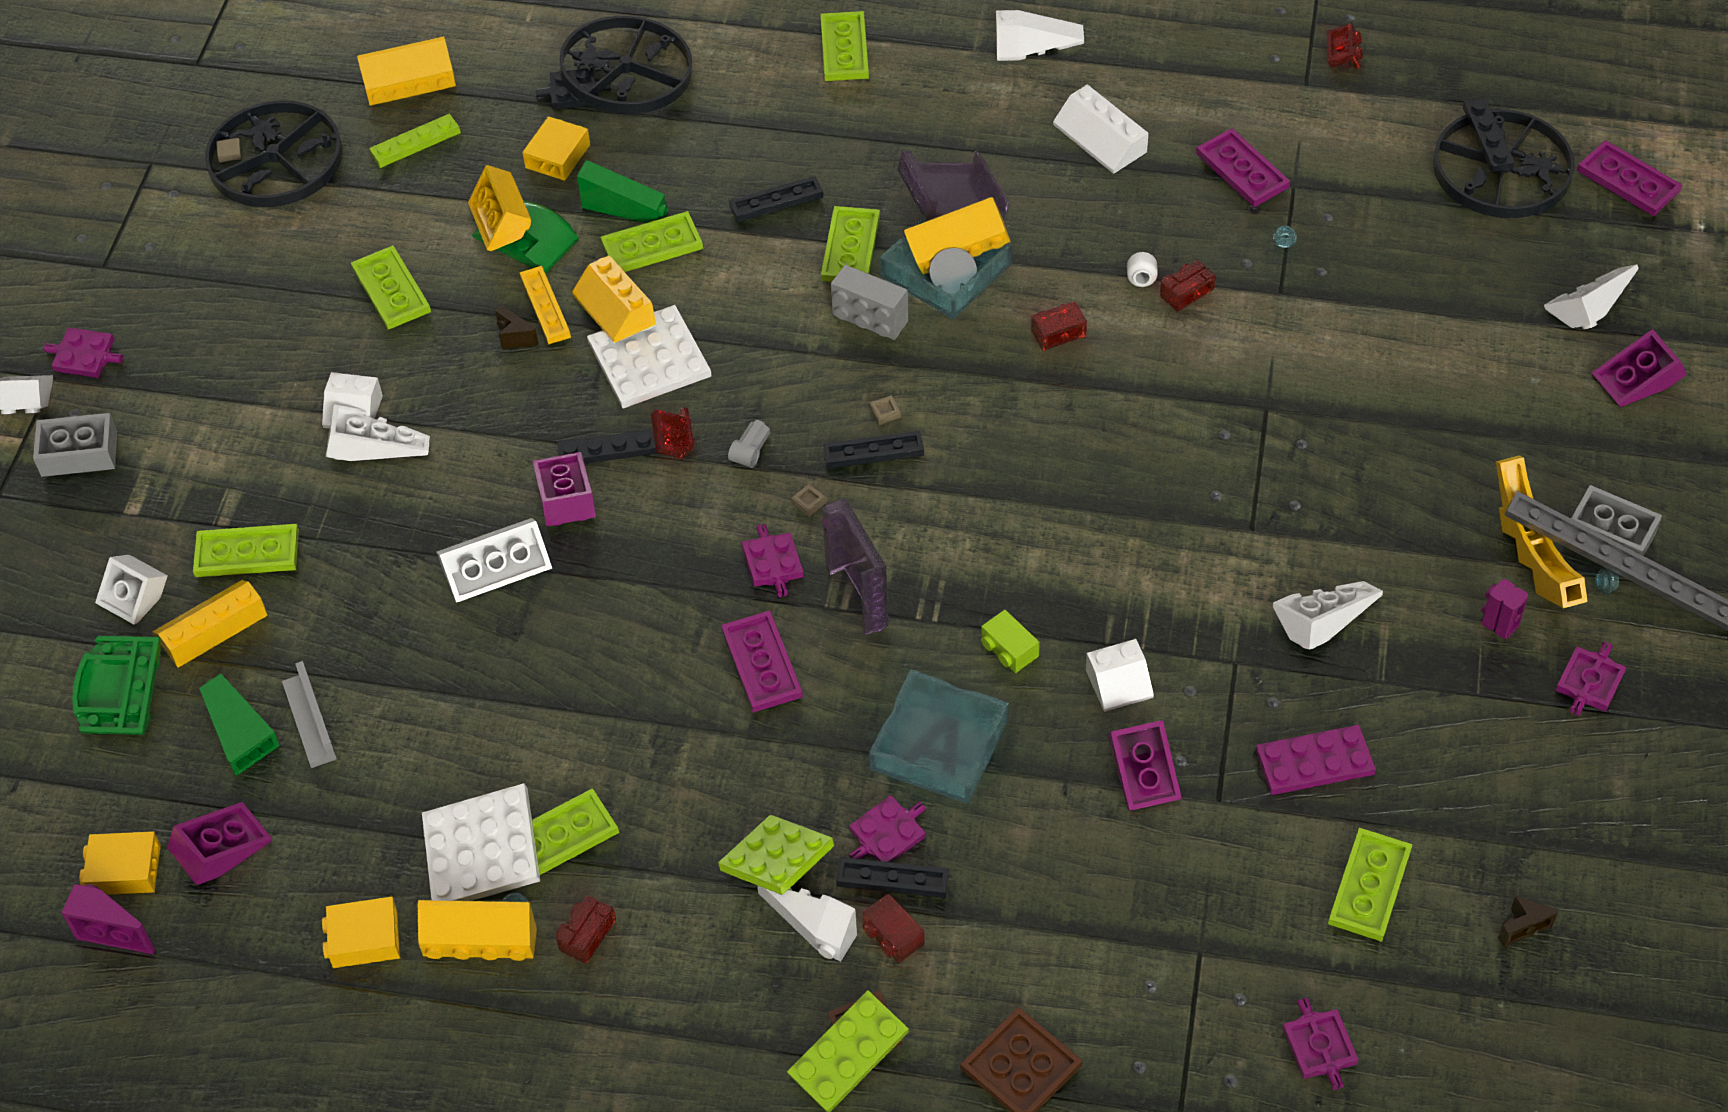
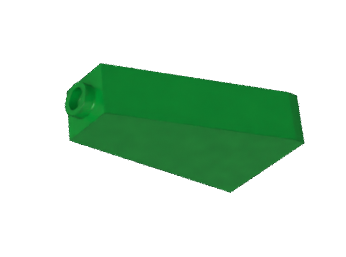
(618, 195)
(239, 727)

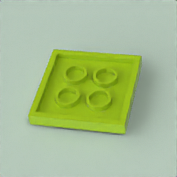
(776, 854)

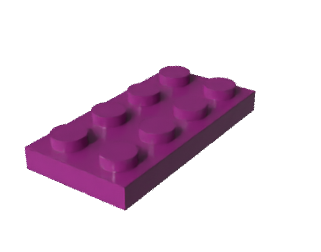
(1243, 167)
(1629, 178)
(761, 661)
(1315, 759)

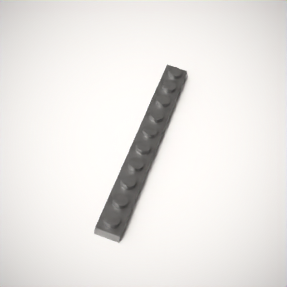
(1619, 559)

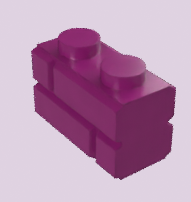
(1504, 608)

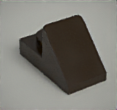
(515, 330)
(1528, 920)

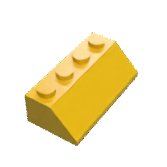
(406, 71)
(498, 208)
(969, 228)
(613, 300)
(211, 622)
(476, 929)

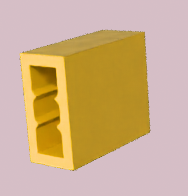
(556, 148)
(121, 862)
(361, 932)

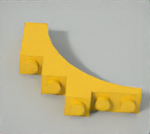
(1551, 573)

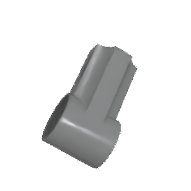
(747, 449)

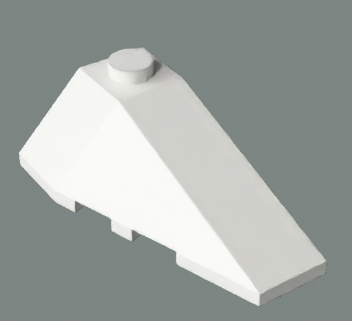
(1028, 33)
(1591, 300)
(360, 437)
(1322, 615)
(822, 921)

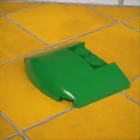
(543, 242)
(116, 685)

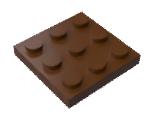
(1021, 1064)

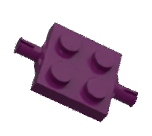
(83, 352)
(772, 560)
(1591, 678)
(887, 831)
(1320, 1044)

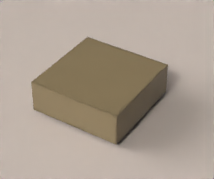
(229, 150)
(885, 410)
(809, 500)

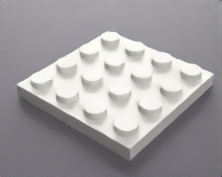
(650, 360)
(481, 846)

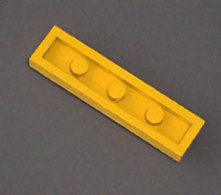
(545, 305)

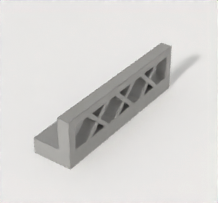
(308, 718)

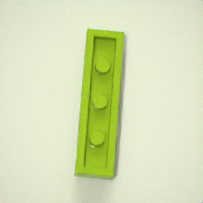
(414, 140)

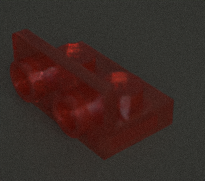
(1344, 46)

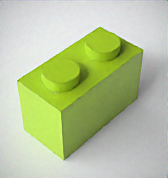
(1009, 641)

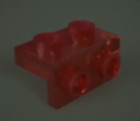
(672, 432)

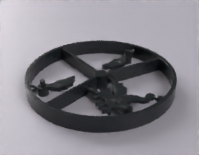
(601, 60)
(273, 152)
(1530, 166)

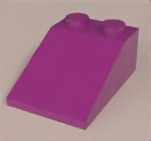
(1640, 370)
(564, 489)
(1144, 765)
(217, 842)
(102, 921)

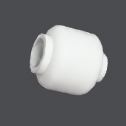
(1142, 269)

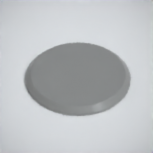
(952, 268)

